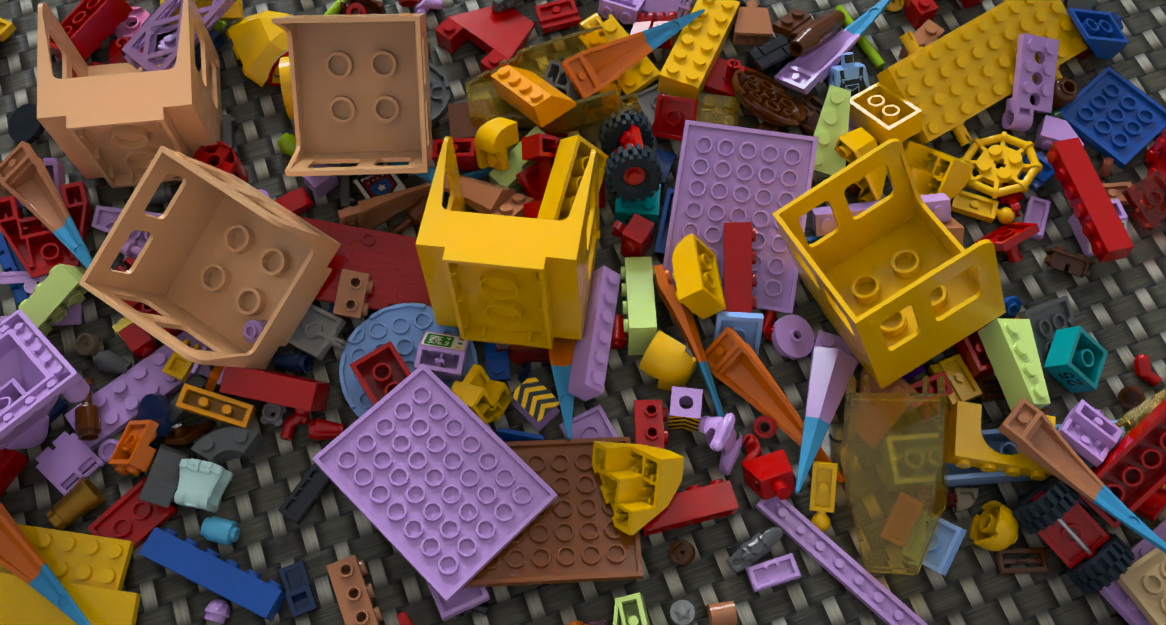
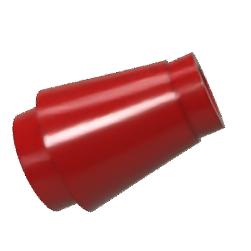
(324, 429)

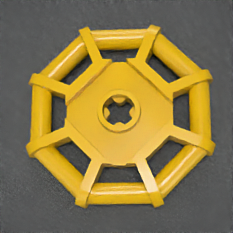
(1002, 155)

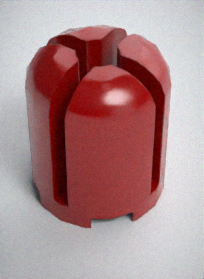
(222, 157)

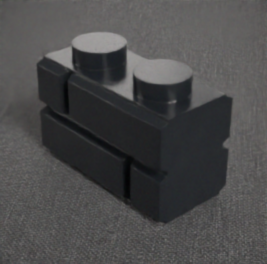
(770, 56)

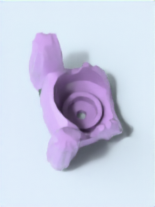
(722, 437)

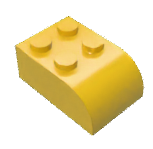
(885, 114)
(697, 277)

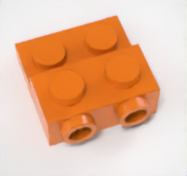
(132, 451)

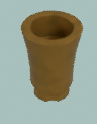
(75, 504)

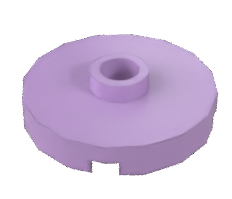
(784, 338)

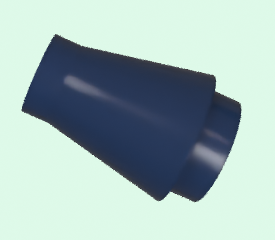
(296, 363)

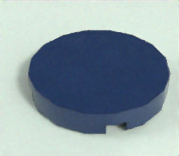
(156, 408)

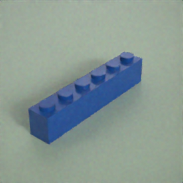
(214, 574)

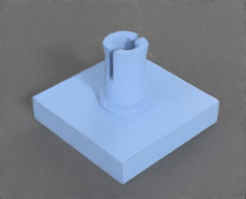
(745, 324)
(943, 546)

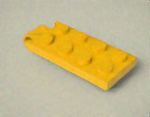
(637, 76)

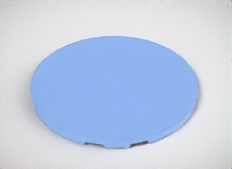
(404, 327)

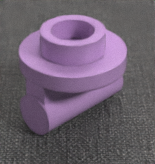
(253, 329)

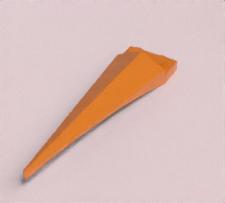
(743, 372)

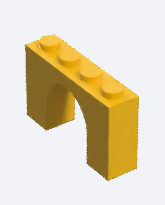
(969, 448)

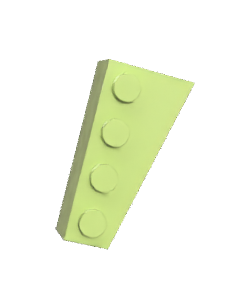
(639, 303)
(1015, 361)

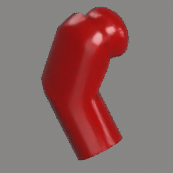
(767, 328)
(1143, 370)
(290, 423)
(752, 447)

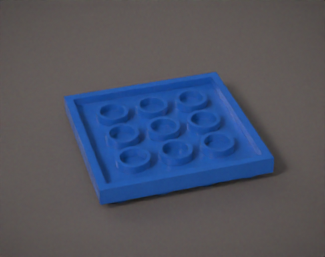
(1115, 116)

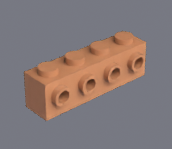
(353, 592)

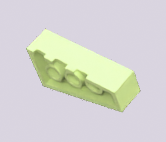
(830, 126)
(54, 297)

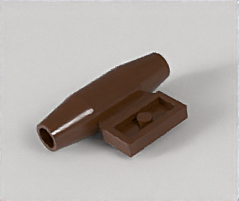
(808, 32)

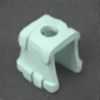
(201, 484)

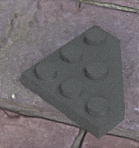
(1045, 321)

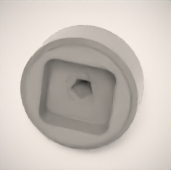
(682, 612)

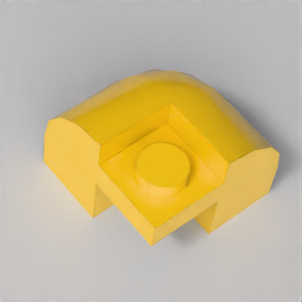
(492, 143)
(668, 362)
(483, 396)

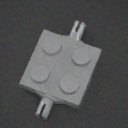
(318, 333)

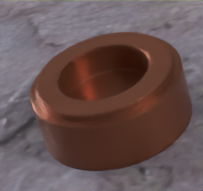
(1105, 167)

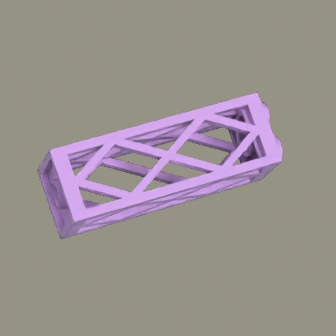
(153, 26)

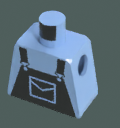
(849, 75)

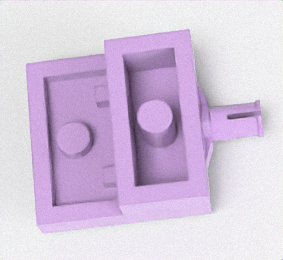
(1089, 432)

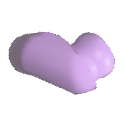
(425, 5)

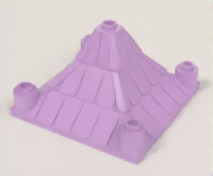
(30, 382)

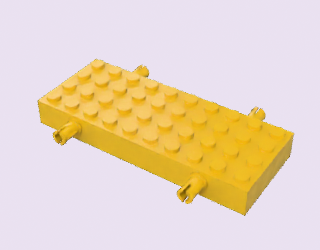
(975, 64)

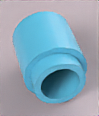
(220, 530)

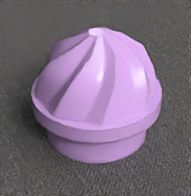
(217, 611)

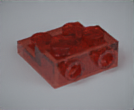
(1148, 201)

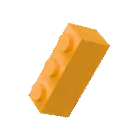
(215, 406)

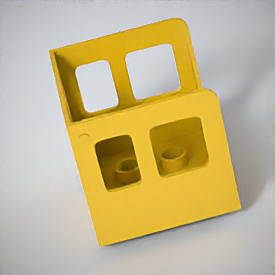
(894, 272)
(508, 274)

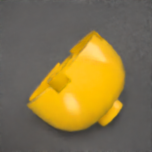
(994, 527)

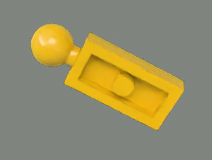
(980, 208)
(823, 493)

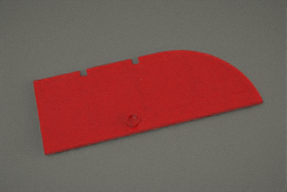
(386, 256)

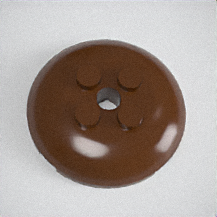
(767, 99)

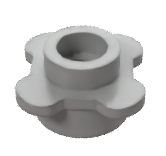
(270, 408)

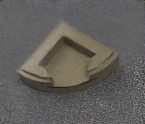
(966, 498)

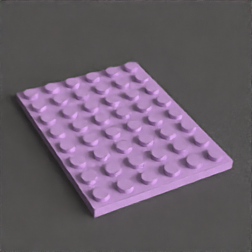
(742, 178)
(435, 481)

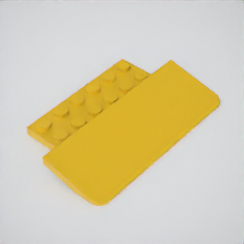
(88, 569)

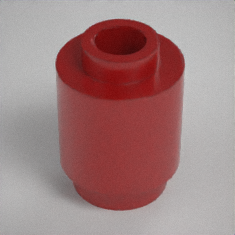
(618, 338)

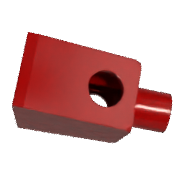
(769, 475)

